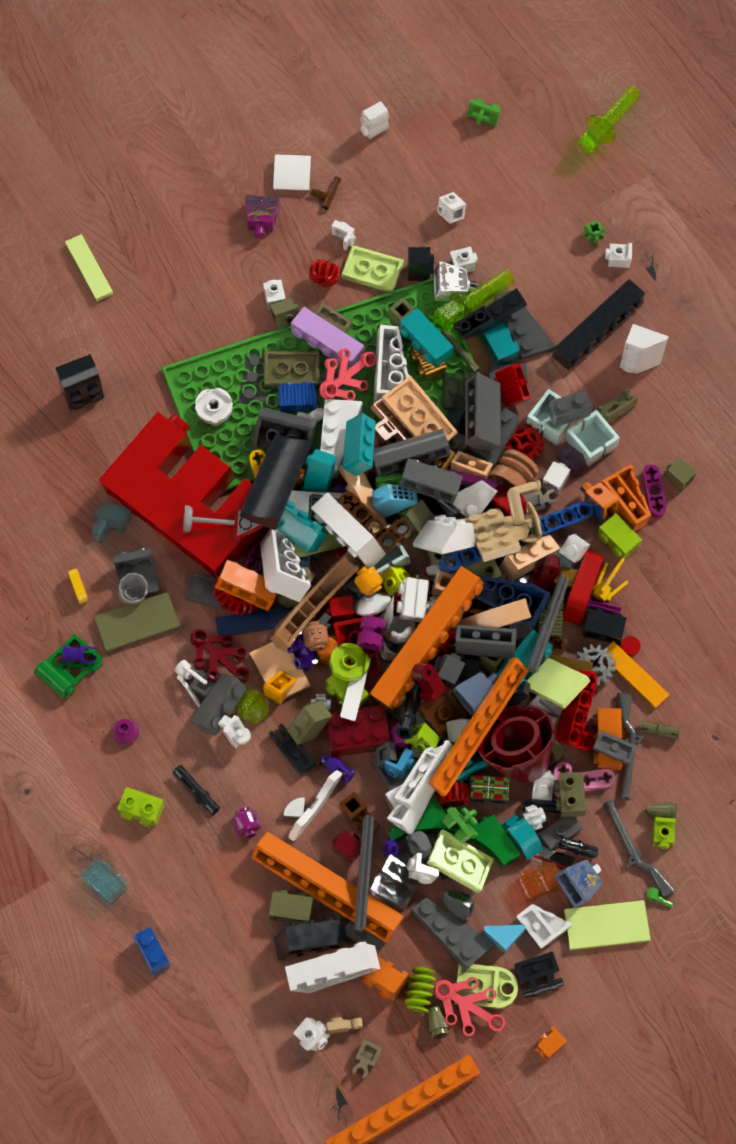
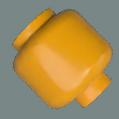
(368, 580)

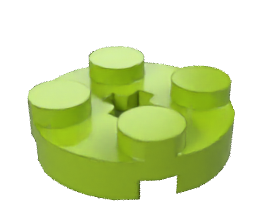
(344, 671)

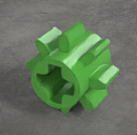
(594, 232)

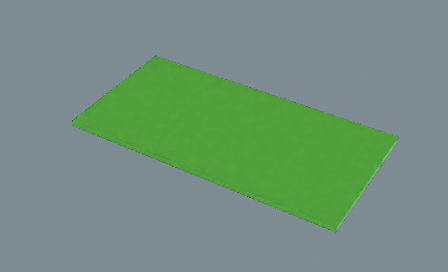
(226, 366)

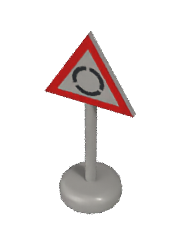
(241, 526)

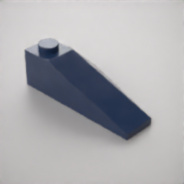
(501, 592)

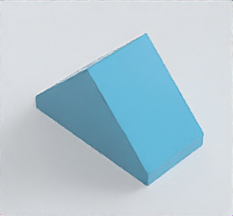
(504, 935)

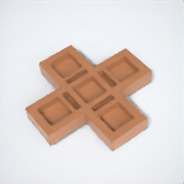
(389, 424)

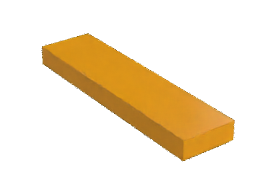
(637, 677)

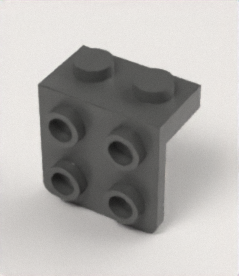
(137, 562)

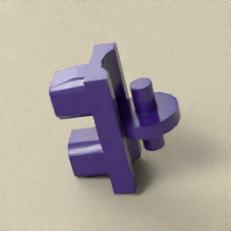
(305, 658)

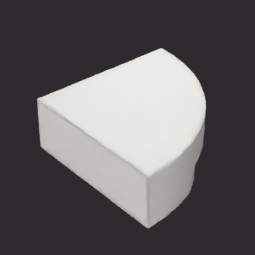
(295, 808)

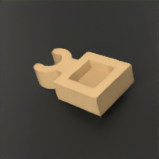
(339, 1025)

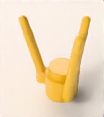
(602, 591)

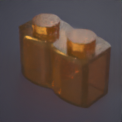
(538, 882)

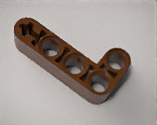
(371, 520)

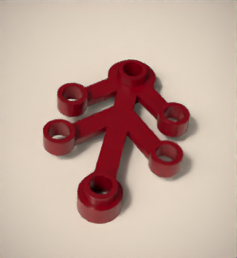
(218, 654)

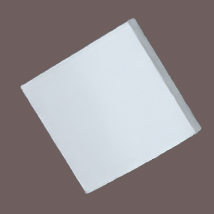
(292, 172)

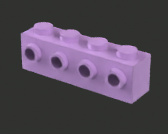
(325, 336)

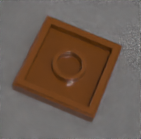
(442, 710)

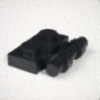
(537, 968)

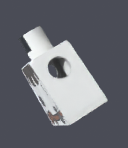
(449, 280)

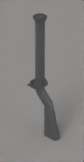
(624, 703)
(662, 884)

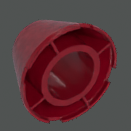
(519, 743)

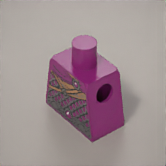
(261, 213)

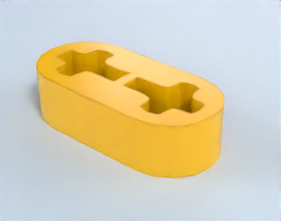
(254, 466)
(78, 586)

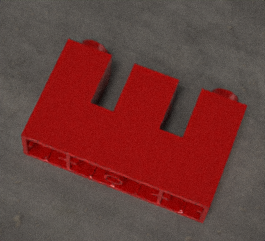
(142, 485)

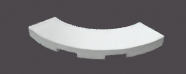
(303, 822)

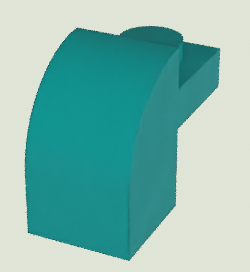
(522, 836)

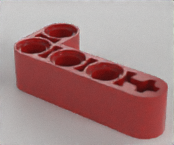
(582, 587)
(574, 717)

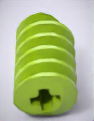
(419, 989)

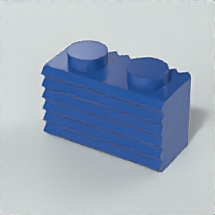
(297, 397)
(152, 951)

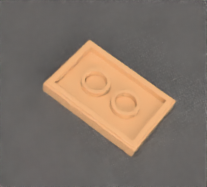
(271, 660)

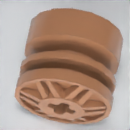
(514, 470)

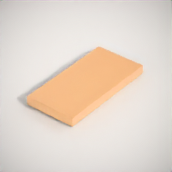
(416, 410)

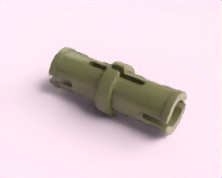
(660, 730)

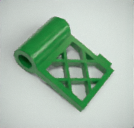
(57, 677)

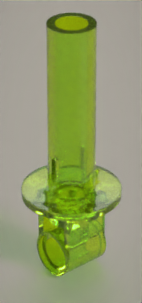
(601, 128)
(461, 306)

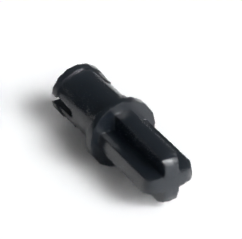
(578, 847)

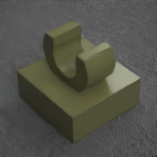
(556, 753)

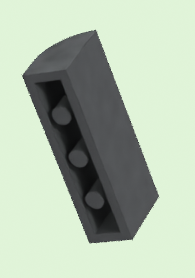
(482, 413)
(423, 448)

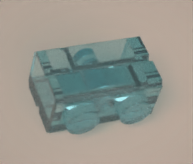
(104, 881)

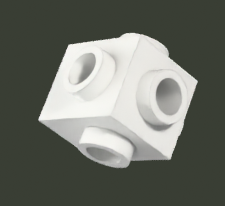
(451, 208)
(312, 1034)

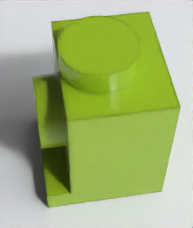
(423, 738)
(663, 824)

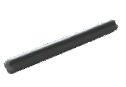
(548, 624)
(364, 873)

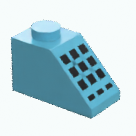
(393, 499)

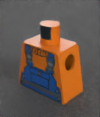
(604, 502)

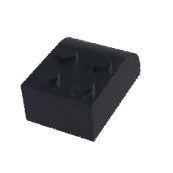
(80, 382)

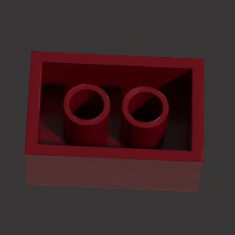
(358, 736)

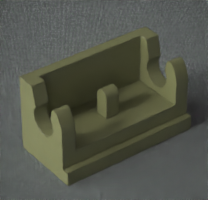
(617, 406)

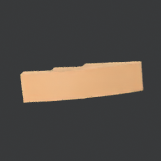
(362, 489)
(499, 616)

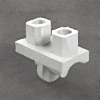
(234, 730)

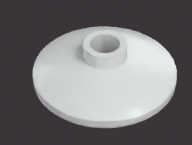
(372, 604)

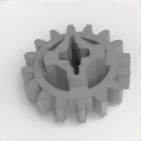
(601, 669)

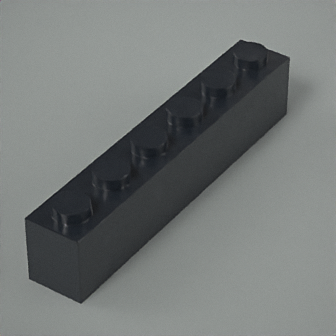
(598, 325)

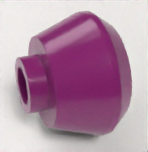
(125, 731)

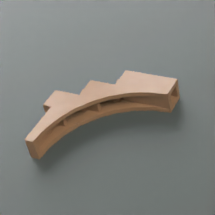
(313, 600)

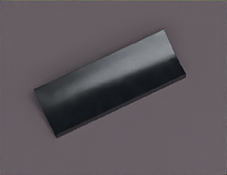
(275, 481)

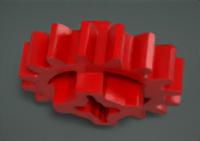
(524, 435)

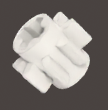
(534, 816)

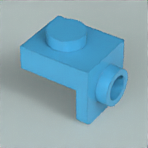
(404, 764)

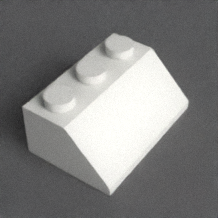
(643, 350)
(445, 535)

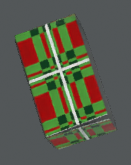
(489, 789)

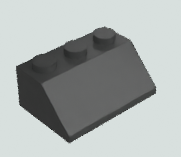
(284, 424)

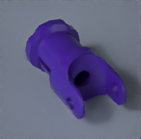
(76, 654)
(335, 764)

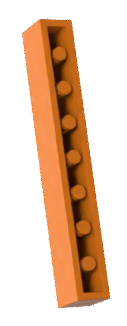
(427, 637)
(324, 885)
(408, 1104)

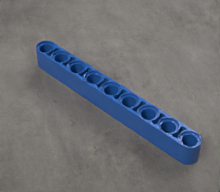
(556, 519)

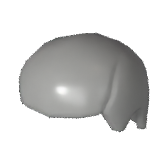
(133, 588)

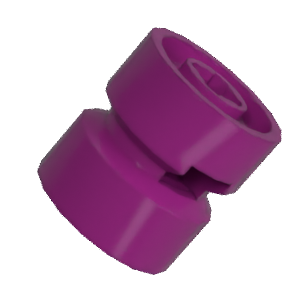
(371, 628)

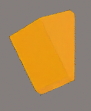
(279, 686)

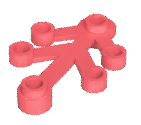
(345, 375)
(466, 1003)

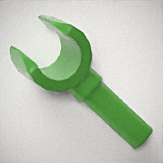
(652, 895)

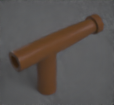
(328, 197)

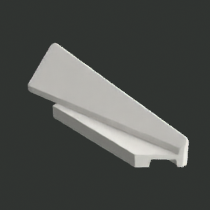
(416, 791)

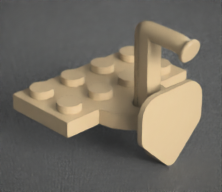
(500, 535)

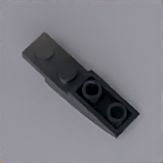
(490, 316)

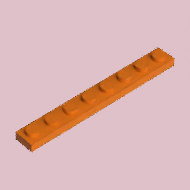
(478, 726)

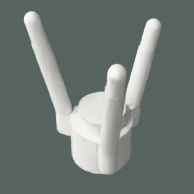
(187, 671)

